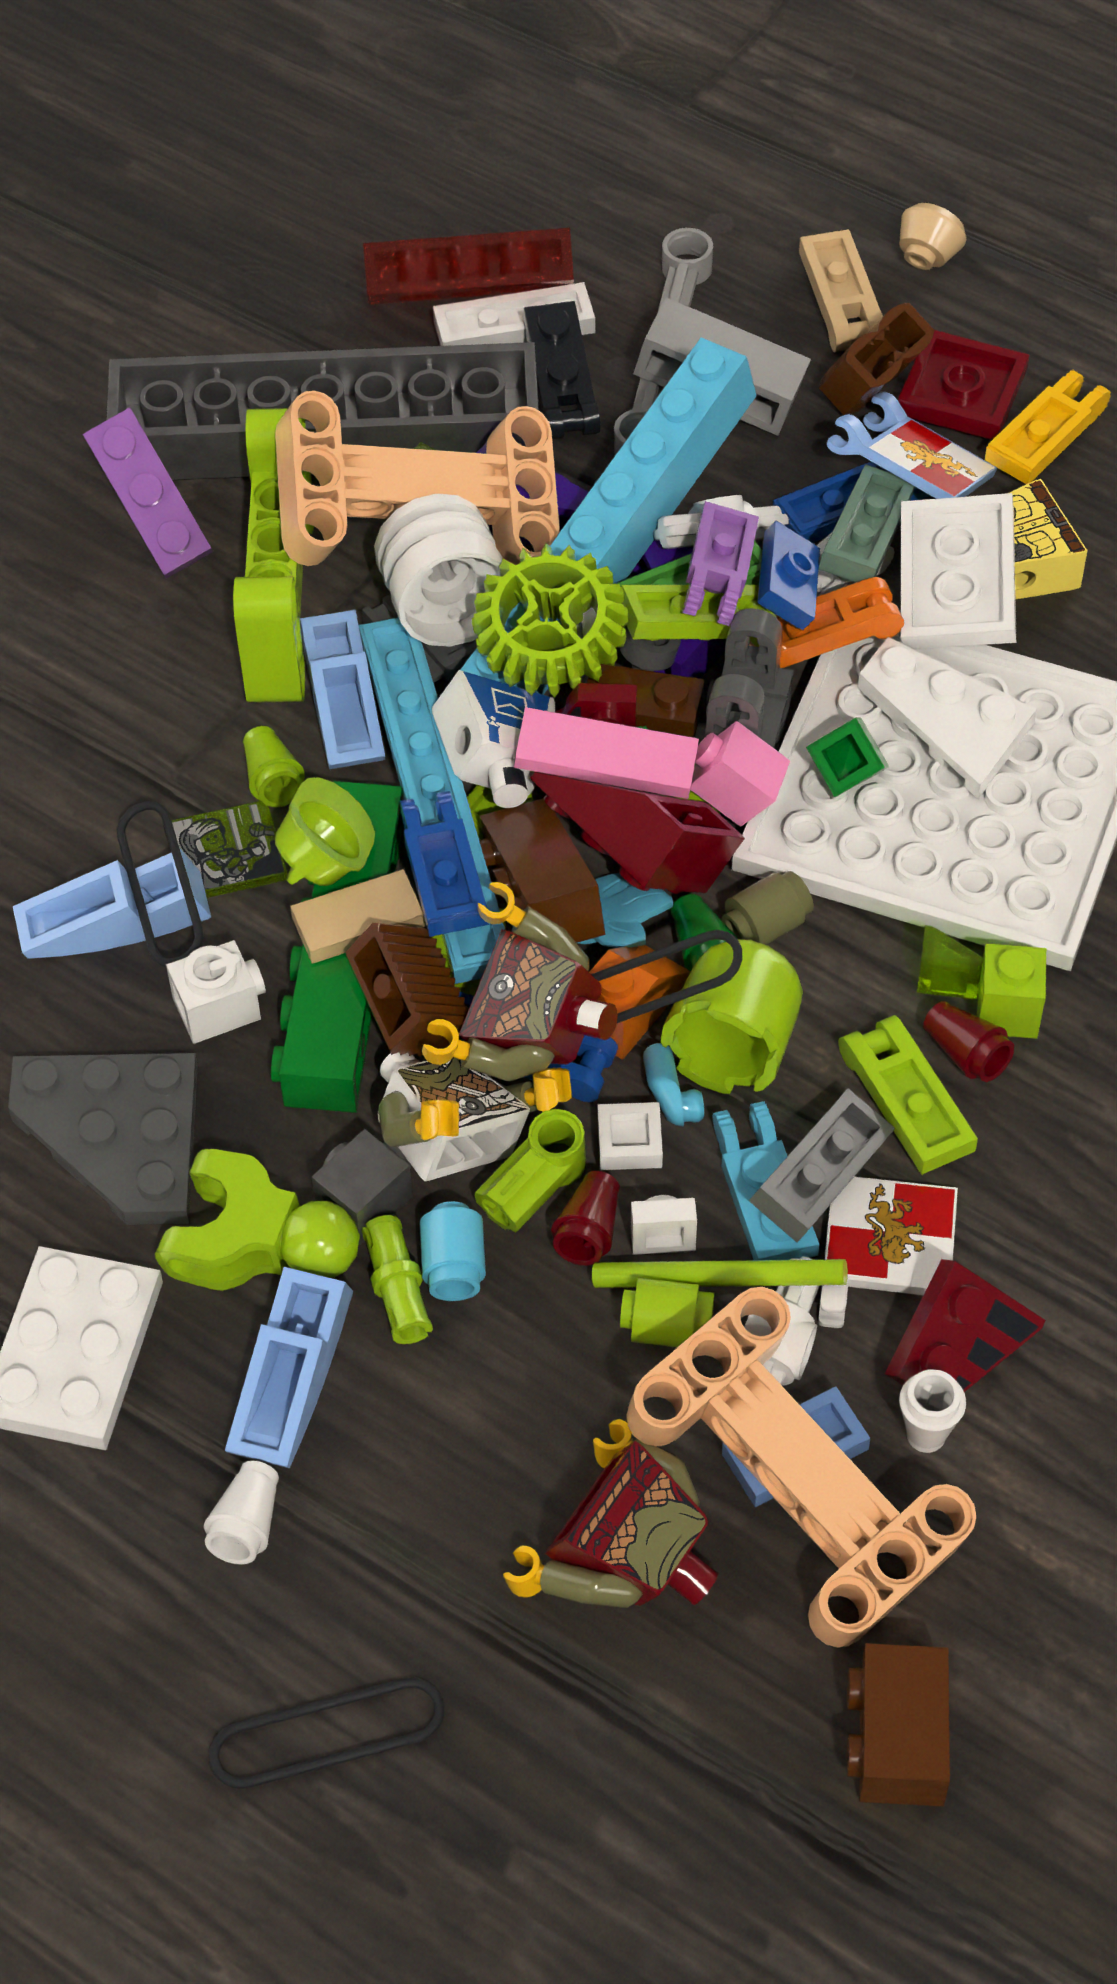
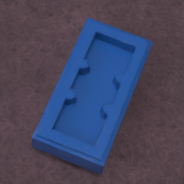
(789, 575)

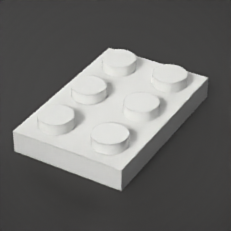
(958, 571)
(74, 1346)

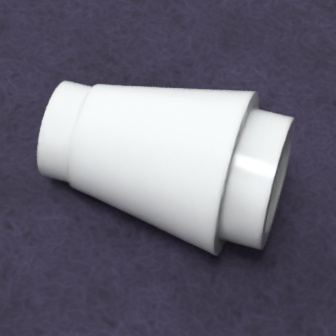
(931, 1408)
(243, 1515)

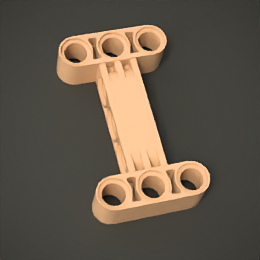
(382, 479)
(799, 1465)

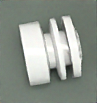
(434, 564)

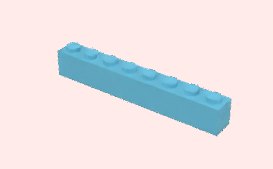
(652, 470)

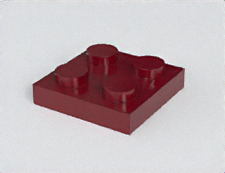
(964, 384)

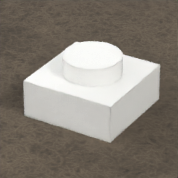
(630, 1136)
(663, 1225)

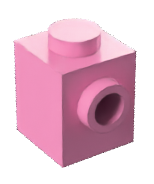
(738, 773)

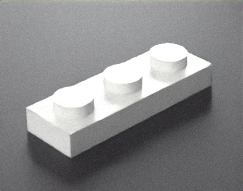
(501, 317)

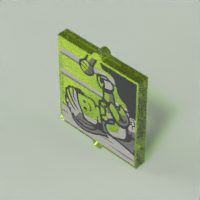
(232, 848)

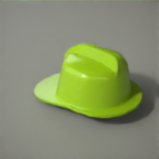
(324, 833)

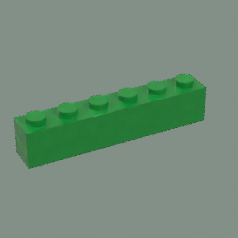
(329, 1014)

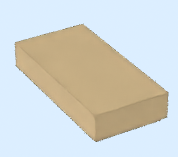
(338, 919)

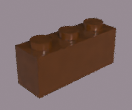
(542, 867)

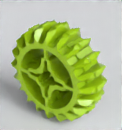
(550, 650)

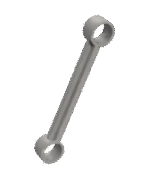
(679, 286)

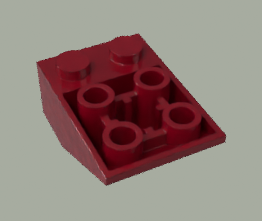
(653, 836)

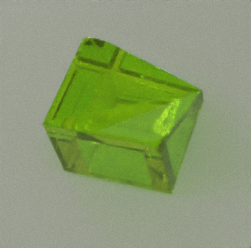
(947, 966)

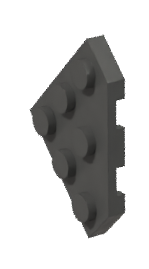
(115, 1126)

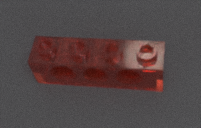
(467, 265)

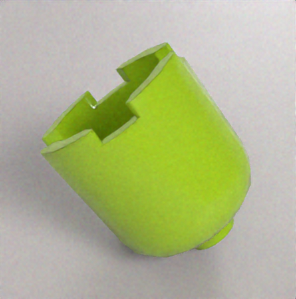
(739, 1028)

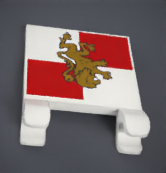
(888, 1237)

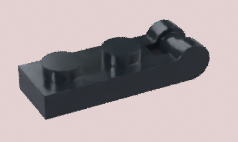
(561, 368)

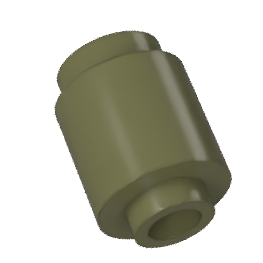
(768, 908)

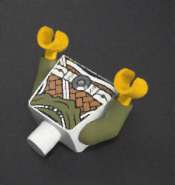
(456, 1116)

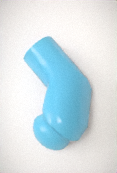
(665, 1087)

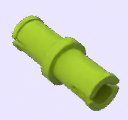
(396, 1279)

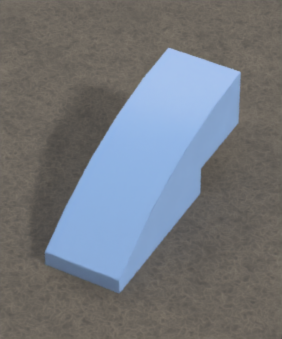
(342, 689)
(101, 912)
(289, 1367)

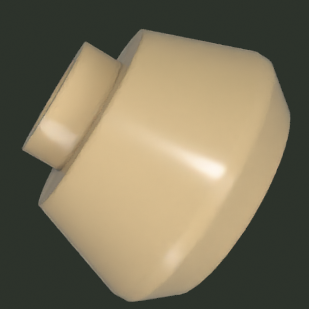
(930, 235)

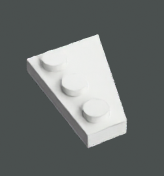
(953, 713)

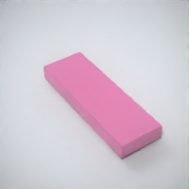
(606, 753)

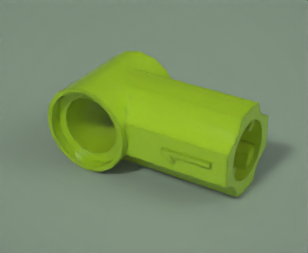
(533, 1173)

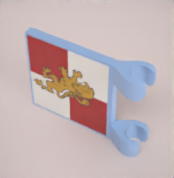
(912, 451)

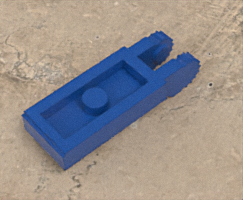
(443, 868)

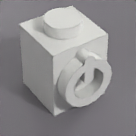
(215, 990)

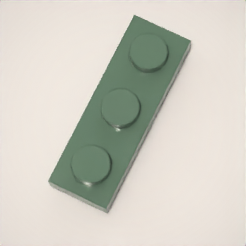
(866, 526)

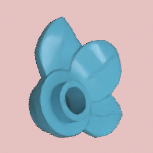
(625, 909)

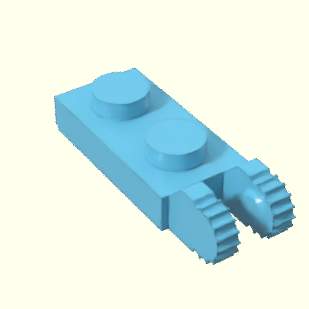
(746, 1172)

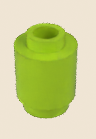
(665, 1311)

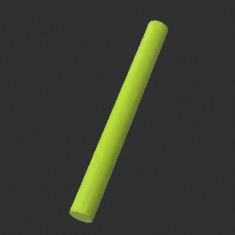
(723, 1273)

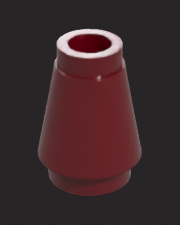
(970, 1041)
(587, 1220)

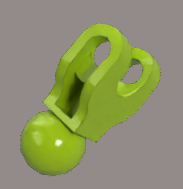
(256, 1230)

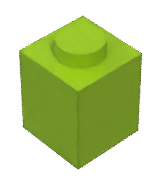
(1013, 988)

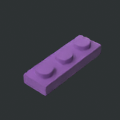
(148, 492)

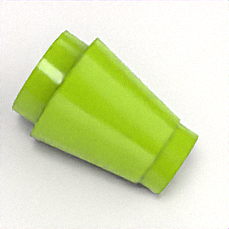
(271, 767)

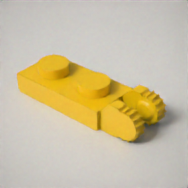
(1046, 428)

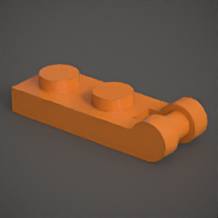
(842, 619)

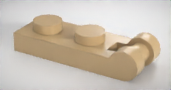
(840, 286)

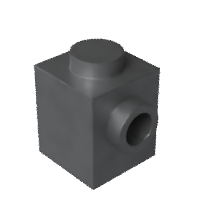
(364, 1179)

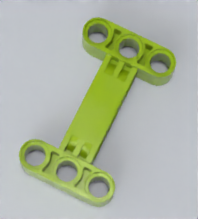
(270, 593)

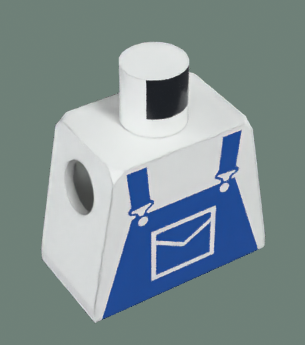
(482, 731)

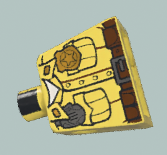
(1046, 546)

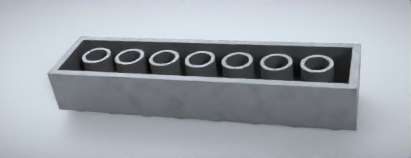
(384, 398)

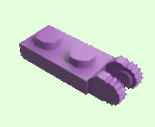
(720, 559)

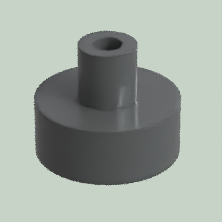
(650, 654)

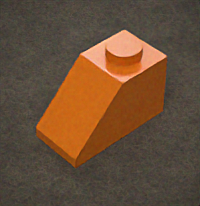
(637, 988)

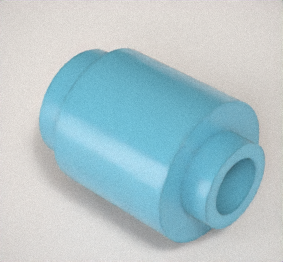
(452, 1251)

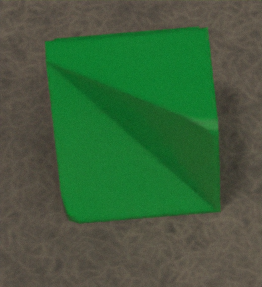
(847, 756)

